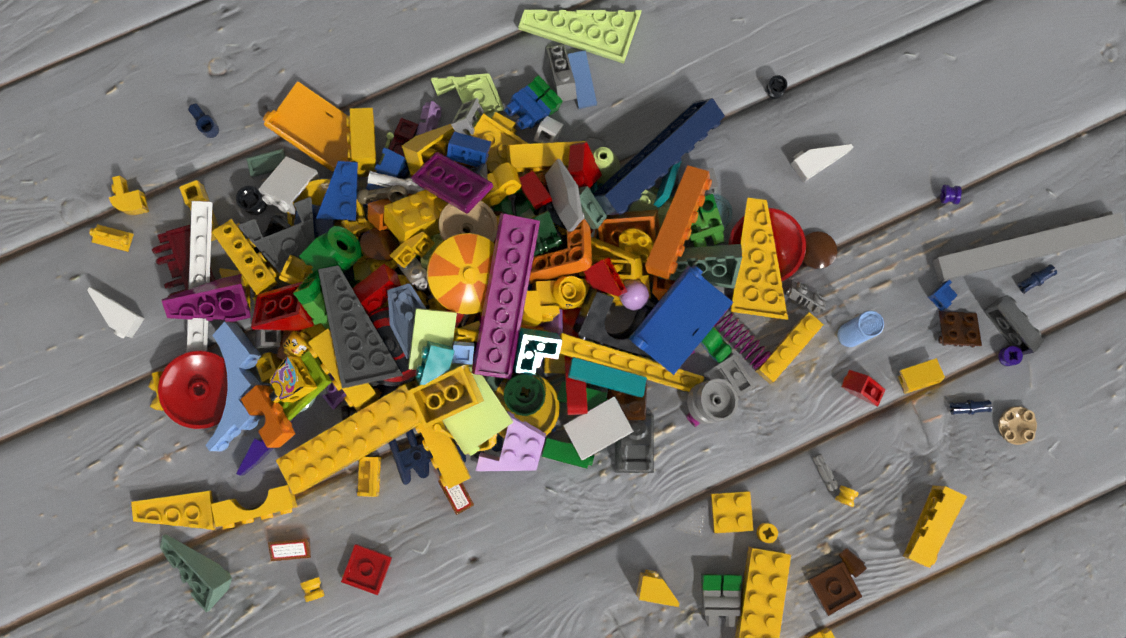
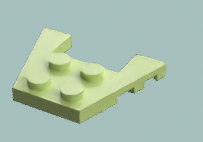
(472, 87)

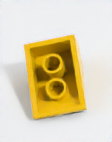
(424, 146)

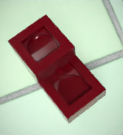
(403, 133)

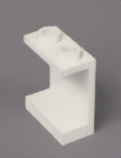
(286, 184)

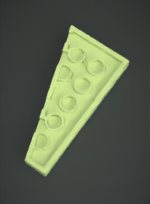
(589, 30)

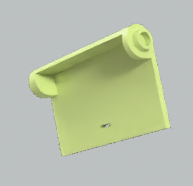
(480, 421)

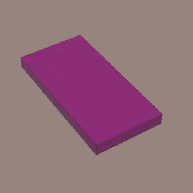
(452, 182)

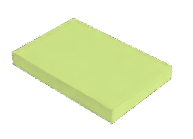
(431, 326)

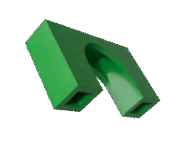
(564, 451)

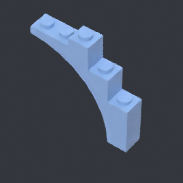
(239, 358)

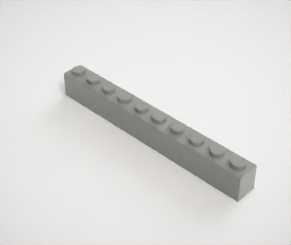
(1028, 247)

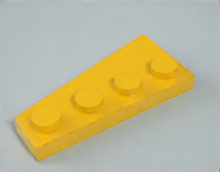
(183, 510)

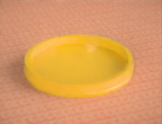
(544, 418)

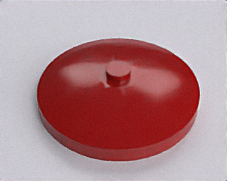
(788, 241)
(194, 389)

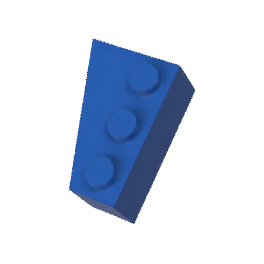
(391, 165)

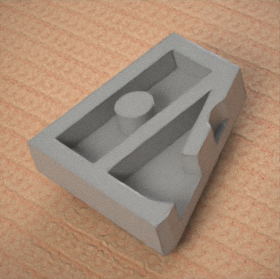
(733, 373)

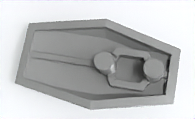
(564, 195)

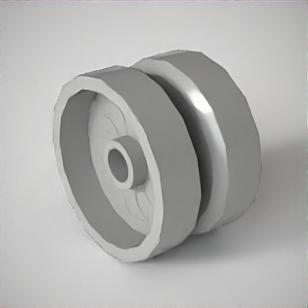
(712, 401)

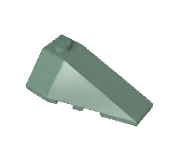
(202, 574)

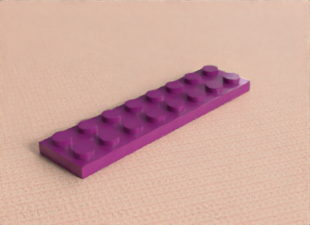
(505, 296)

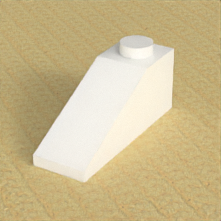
(816, 160)
(116, 315)

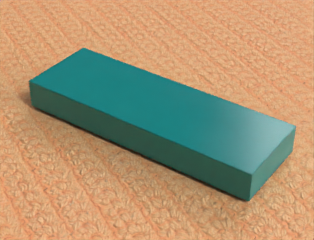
(666, 185)

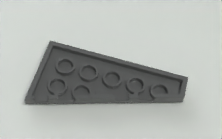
(356, 343)

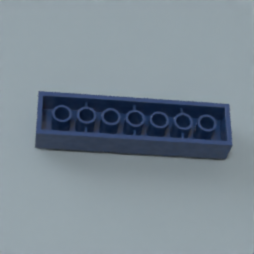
(658, 156)

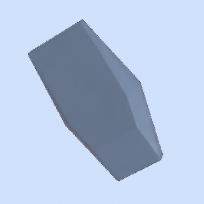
(402, 307)

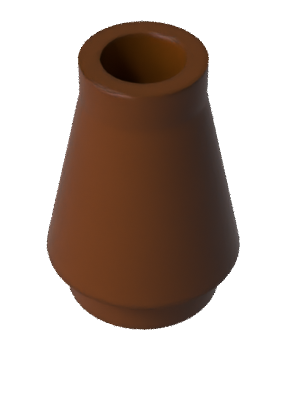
(852, 562)

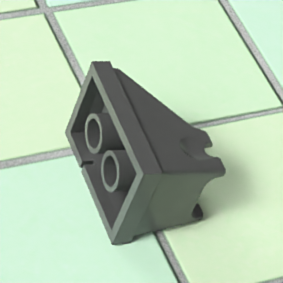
(636, 450)

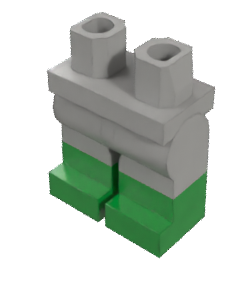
(721, 598)

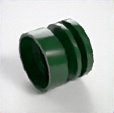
(520, 402)

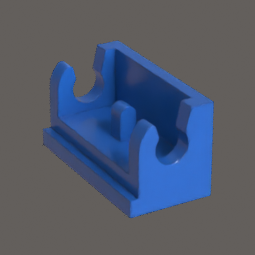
(468, 149)

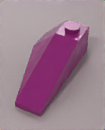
(218, 299)

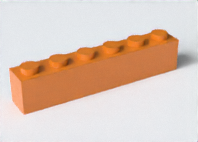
(678, 222)

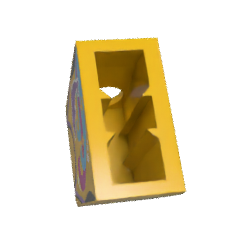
(291, 381)

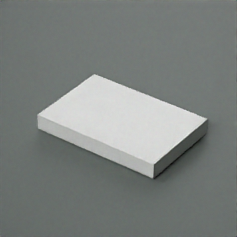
(598, 428)

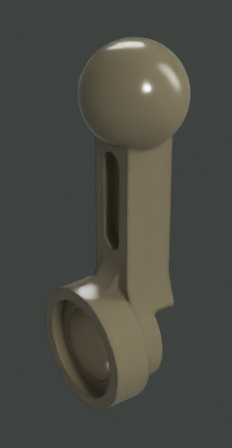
(365, 196)

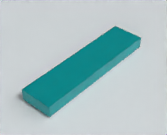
(607, 377)

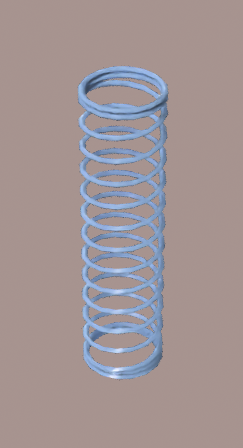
(860, 329)

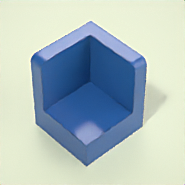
(943, 295)

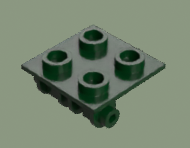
(547, 234)

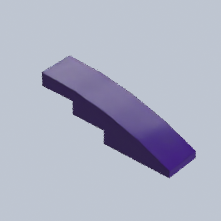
(255, 455)

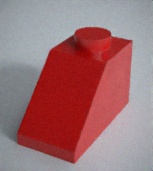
(583, 165)
(605, 278)
(863, 387)

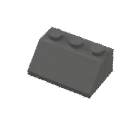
(1014, 325)

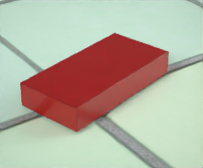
(534, 190)

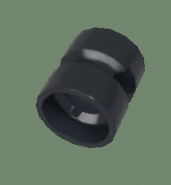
(251, 200)

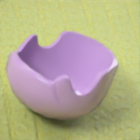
(636, 296)

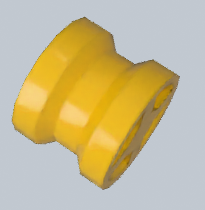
(846, 496)
(763, 531)

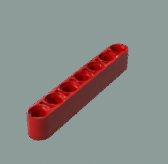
(575, 389)

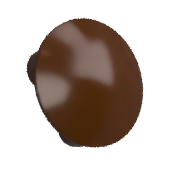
(378, 244)
(820, 250)

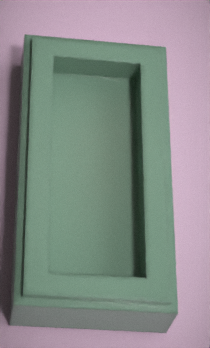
(265, 162)

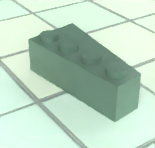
(718, 263)

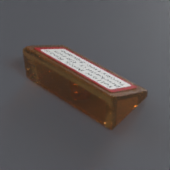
(457, 497)
(289, 549)

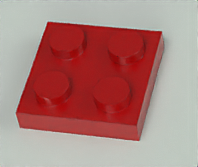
(366, 569)

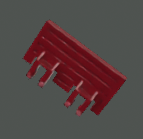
(178, 261)

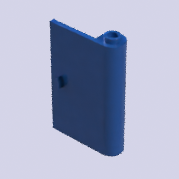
(681, 319)

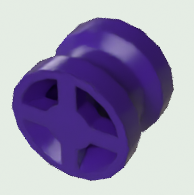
(950, 194)
(1005, 356)

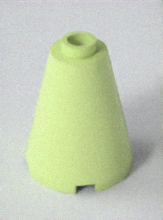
(607, 163)

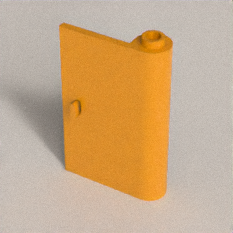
(311, 126)

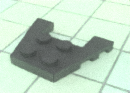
(286, 242)

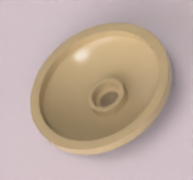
(478, 221)

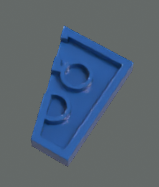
(341, 194)

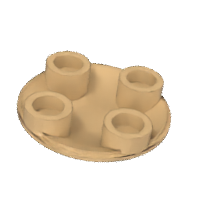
(1017, 425)

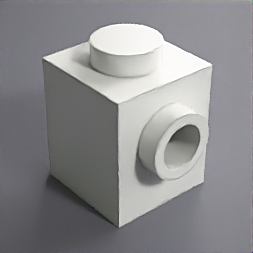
(548, 131)

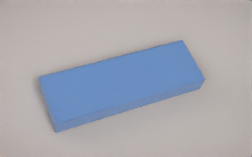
(583, 80)

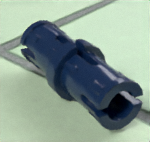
(1037, 278)
(970, 407)

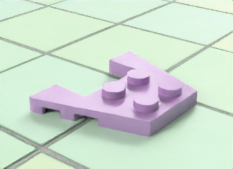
(520, 449)

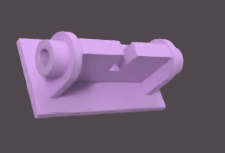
(431, 113)

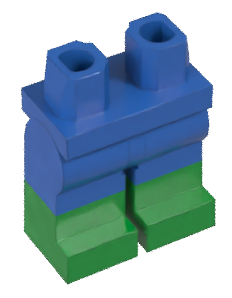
(533, 103)

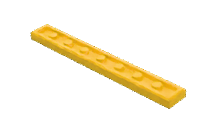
(627, 362)

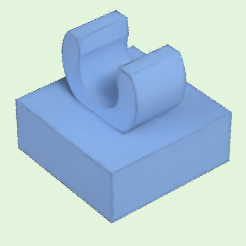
(463, 353)

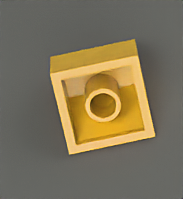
(654, 589)

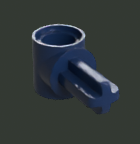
(203, 120)

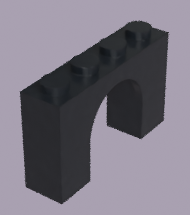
(591, 323)

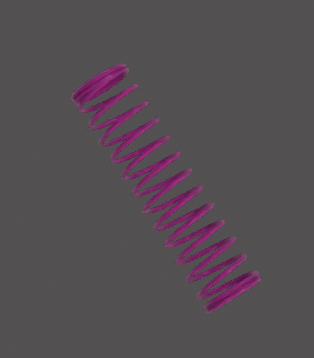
(761, 359)

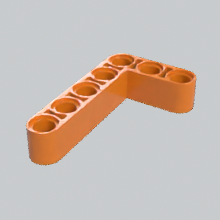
(566, 261)

